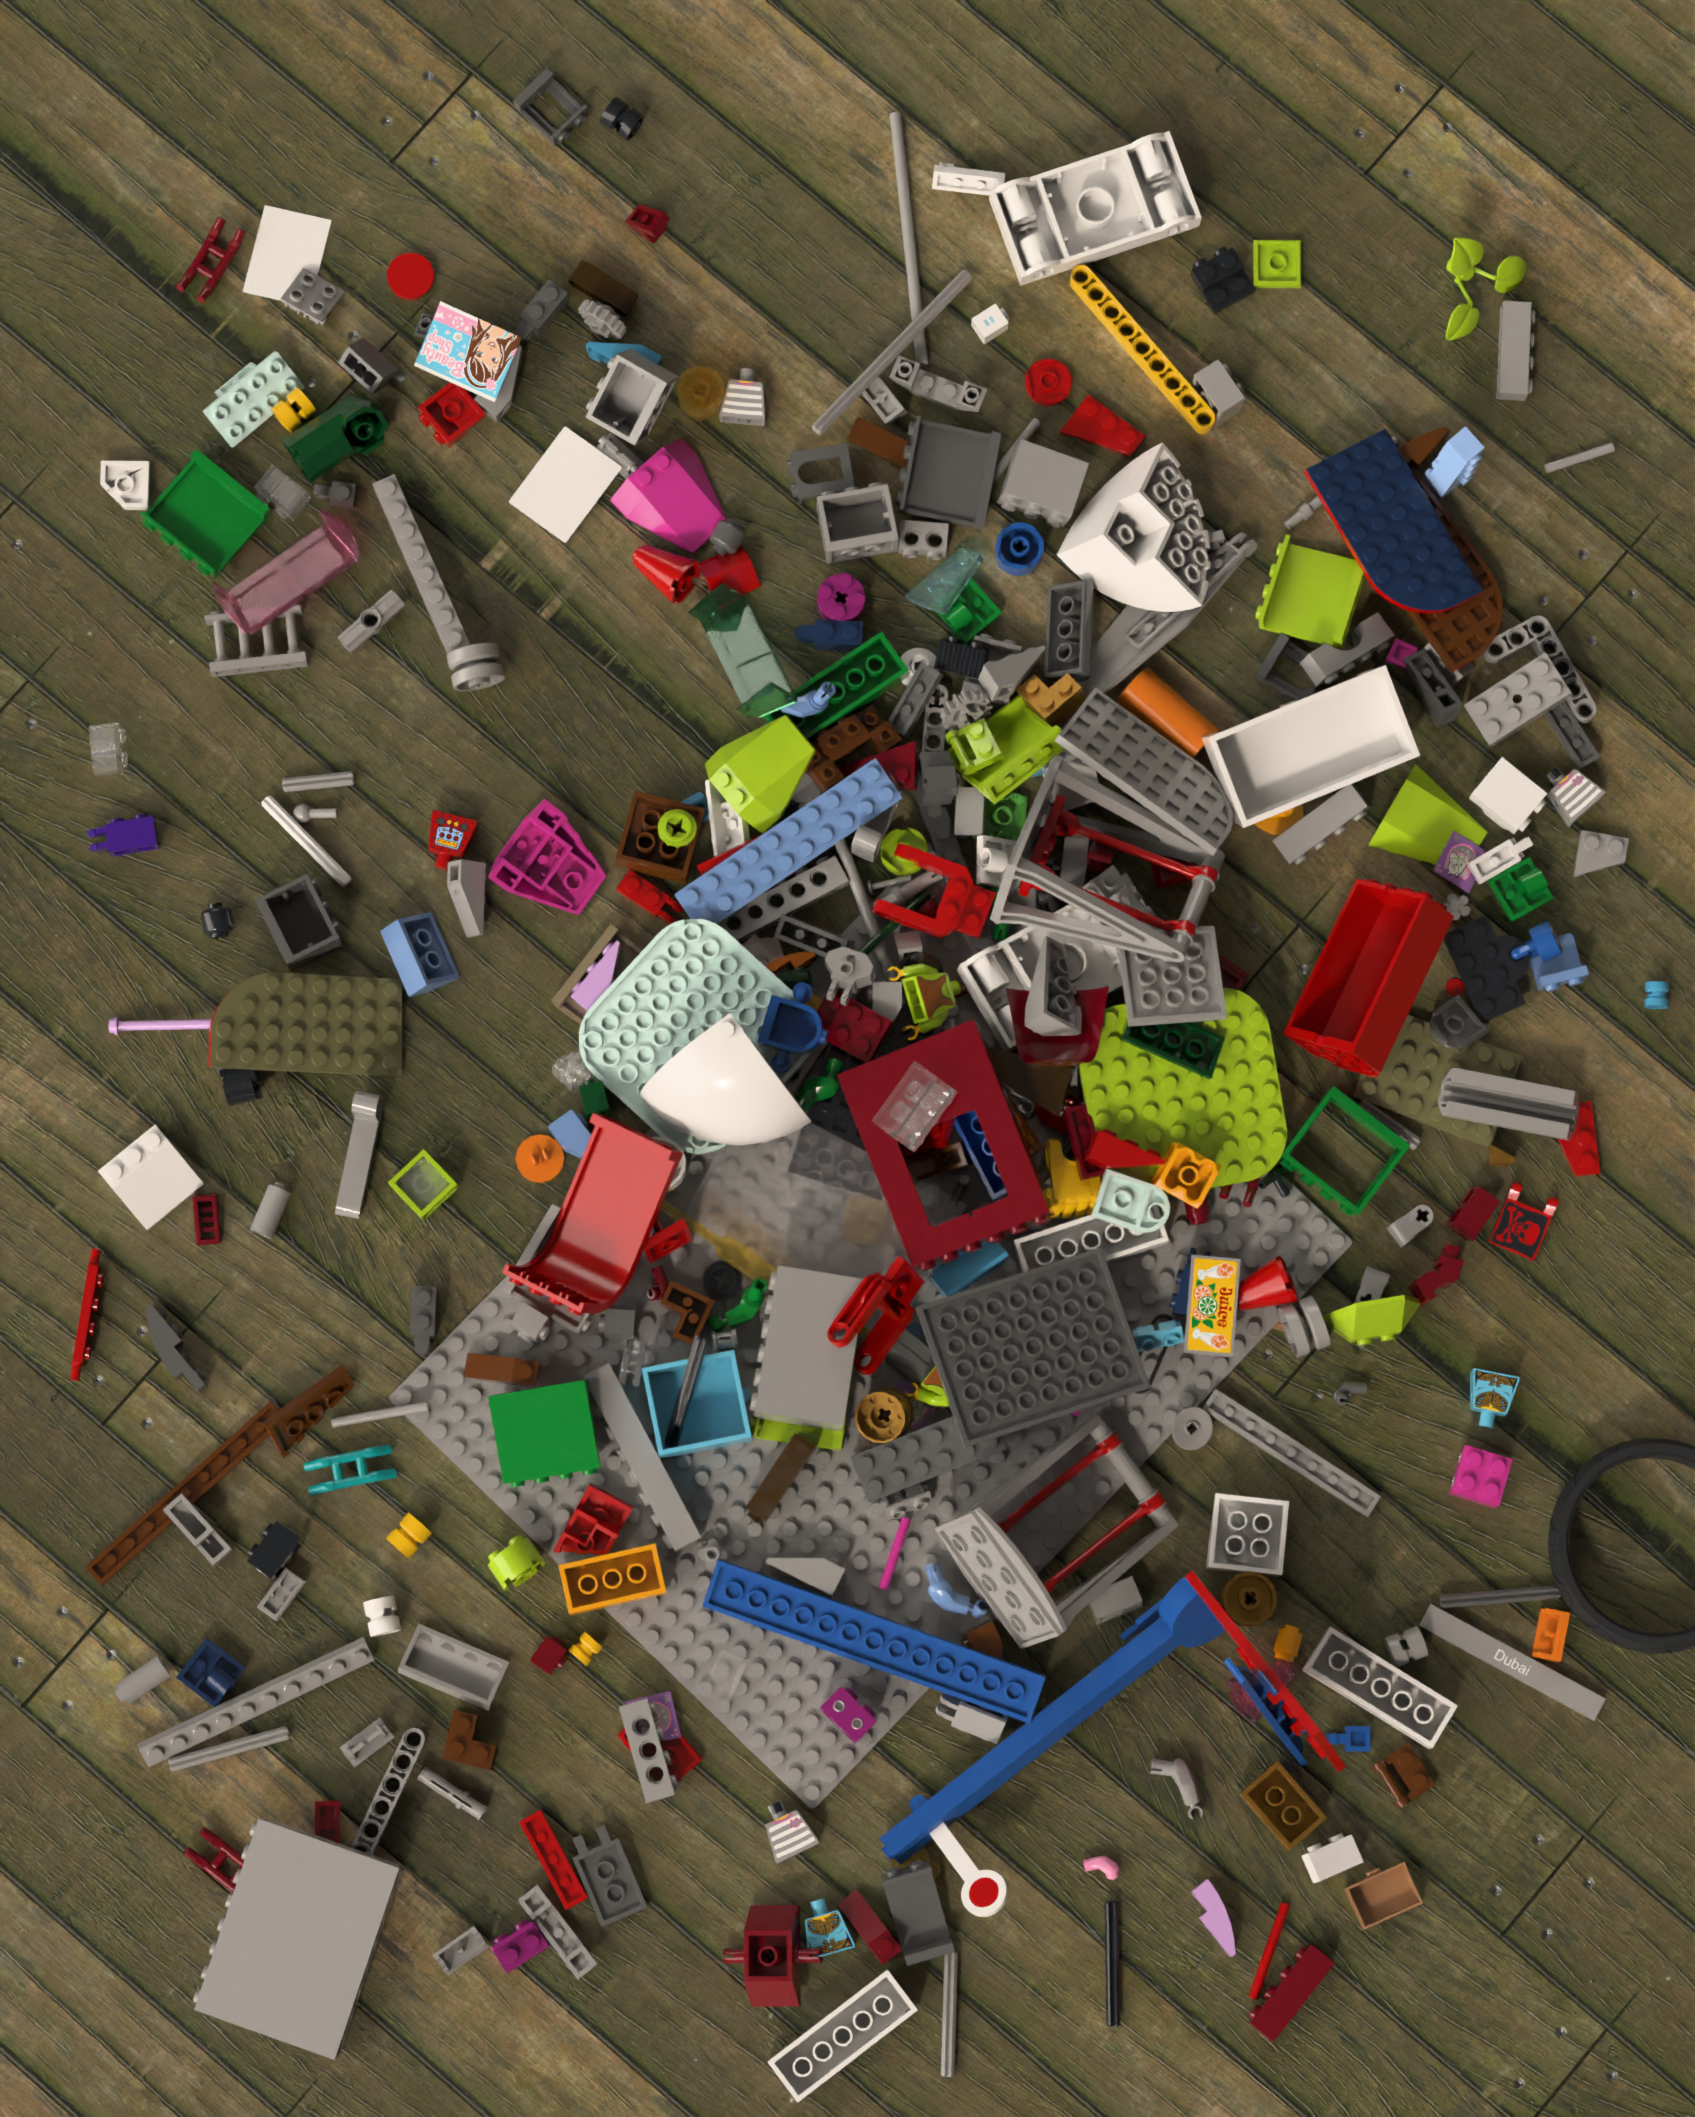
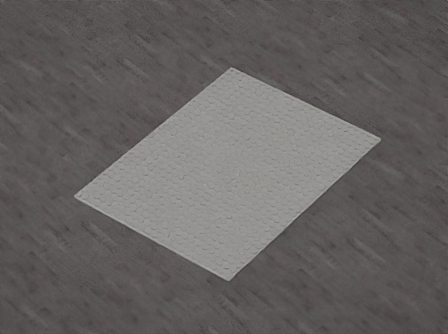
(826, 1507)

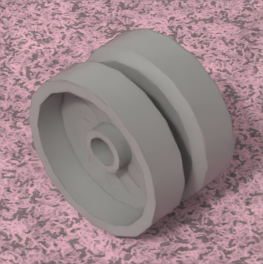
(475, 667)
(1304, 1326)

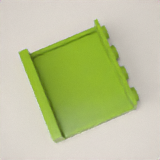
(1025, 745)

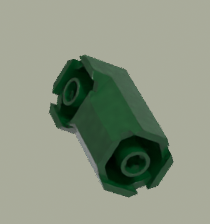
(337, 435)

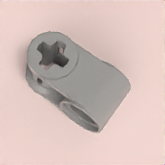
(1407, 1227)
(1372, 1284)

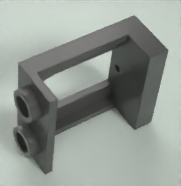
(544, 82)
(806, 491)
(1290, 650)

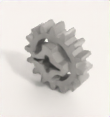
(602, 319)
(965, 709)

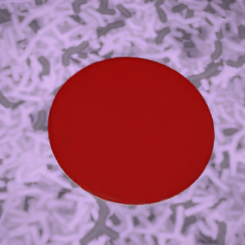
(1454, 987)

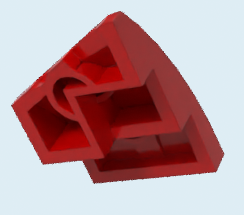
(594, 1523)

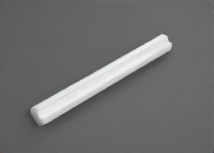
(306, 841)

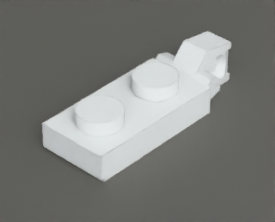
(1498, 859)

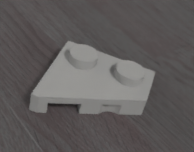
(1598, 852)

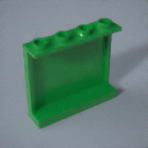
(206, 515)
(545, 1432)

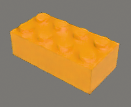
(612, 1579)

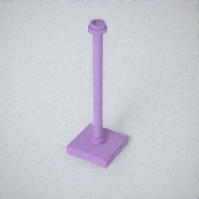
(116, 1025)

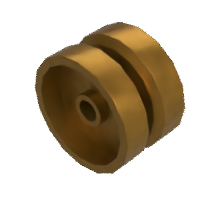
(1262, 1594)

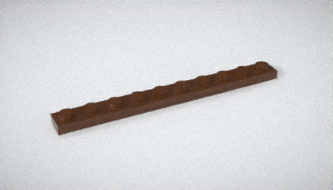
(192, 1487)

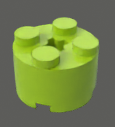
(515, 1563)

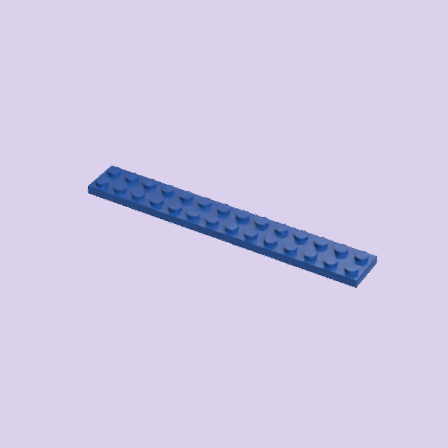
(874, 1640)

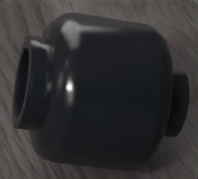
(217, 921)

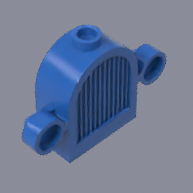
(791, 1027)

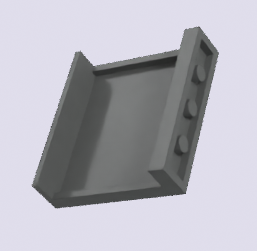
(947, 473)

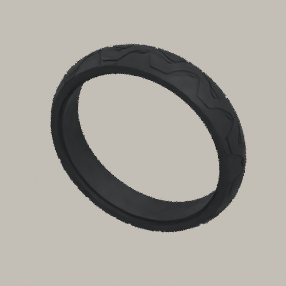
(1560, 1541)

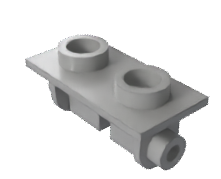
(620, 454)
(917, 1499)
(367, 1742)

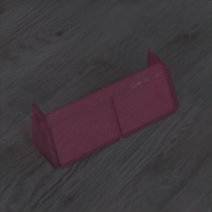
(290, 575)

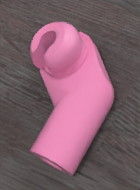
(1104, 1864)

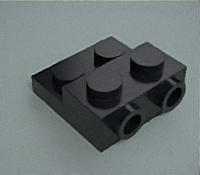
(1222, 280)

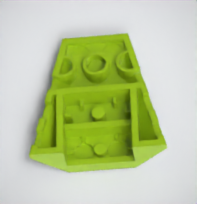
(1423, 821)

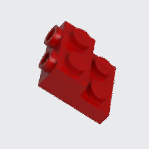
(450, 414)

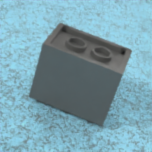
(300, 922)

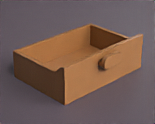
(1383, 1895)

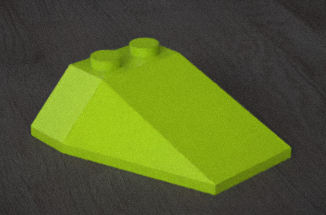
(761, 771)
(1373, 1319)

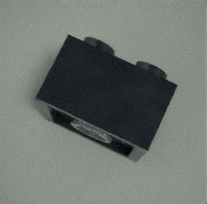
(274, 1550)

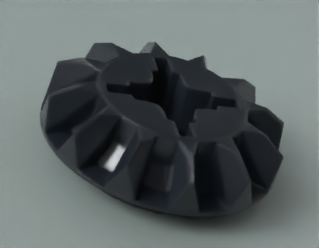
(711, 1284)

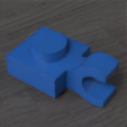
(1354, 1739)

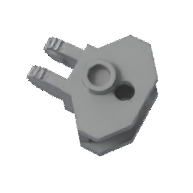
(848, 972)

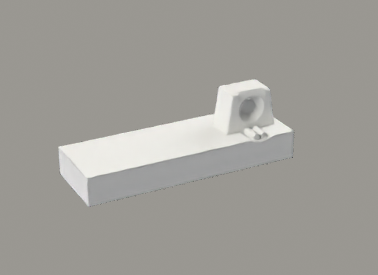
(965, 180)

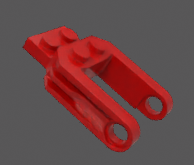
(962, 906)
(890, 1295)

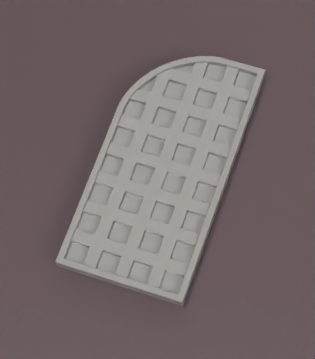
(1149, 770)

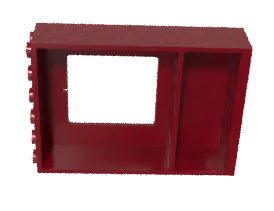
(966, 1064)

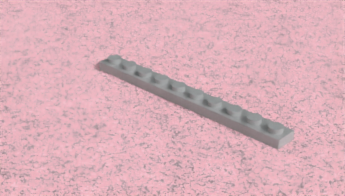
(255, 1702)

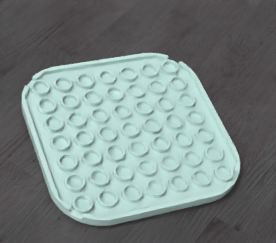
(668, 999)

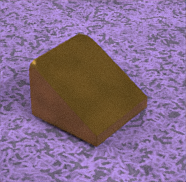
(1499, 1158)

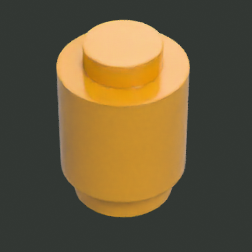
(1287, 1643)

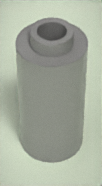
(271, 1210)
(142, 1681)

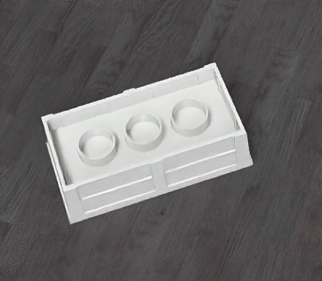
(1311, 747)

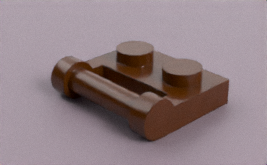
(1411, 1772)

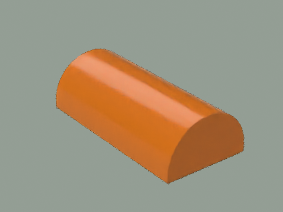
(1166, 712)

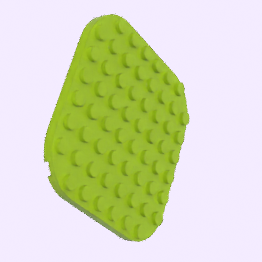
(1227, 1118)

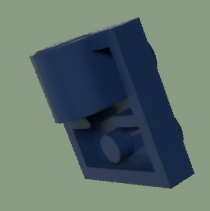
(211, 1673)

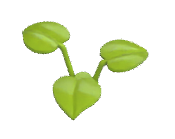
(1465, 255)

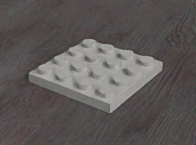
(1174, 991)

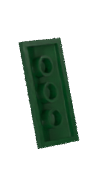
(1178, 1043)

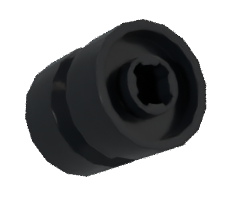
(622, 119)

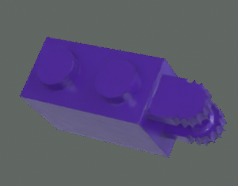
(127, 836)

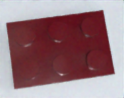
(854, 1027)

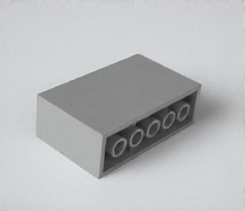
(801, 1371)

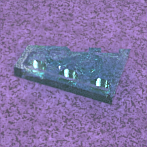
(946, 582)

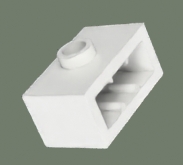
(1332, 1858)

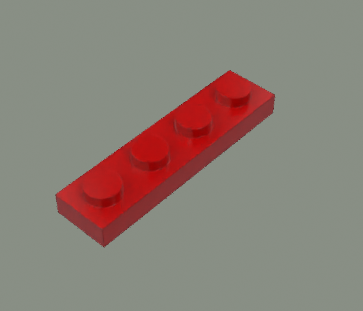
(553, 1859)

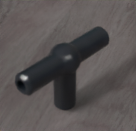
(1274, 1176)

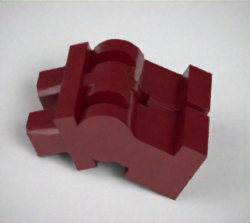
(1447, 1272)

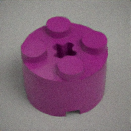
(844, 587)

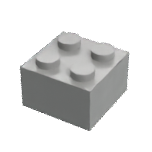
(1219, 391)

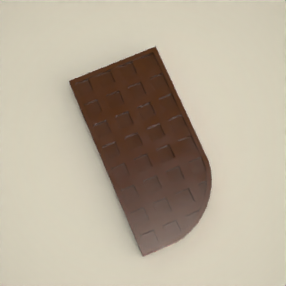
(1472, 626)

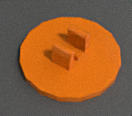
(540, 1158)

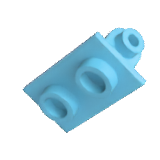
(1169, 1334)

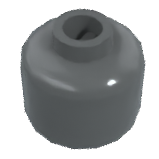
(727, 537)

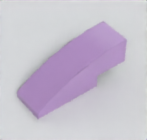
(1216, 1916)

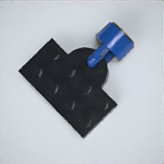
(1495, 964)

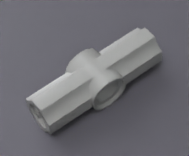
(382, 610)

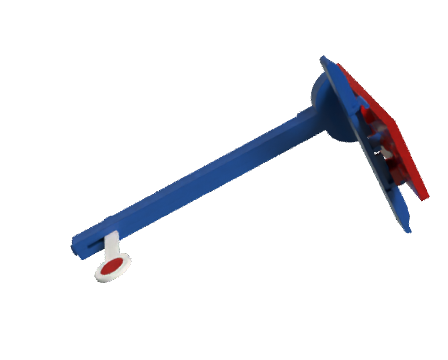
(1186, 1618)

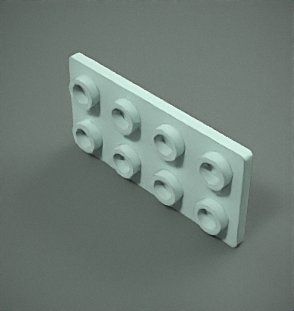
(249, 396)

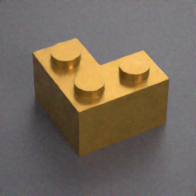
(1052, 703)

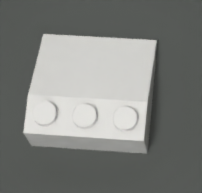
(151, 1177)

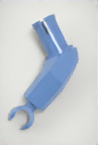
(812, 702)
(947, 1598)

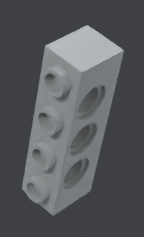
(630, 1715)

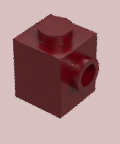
(550, 1655)

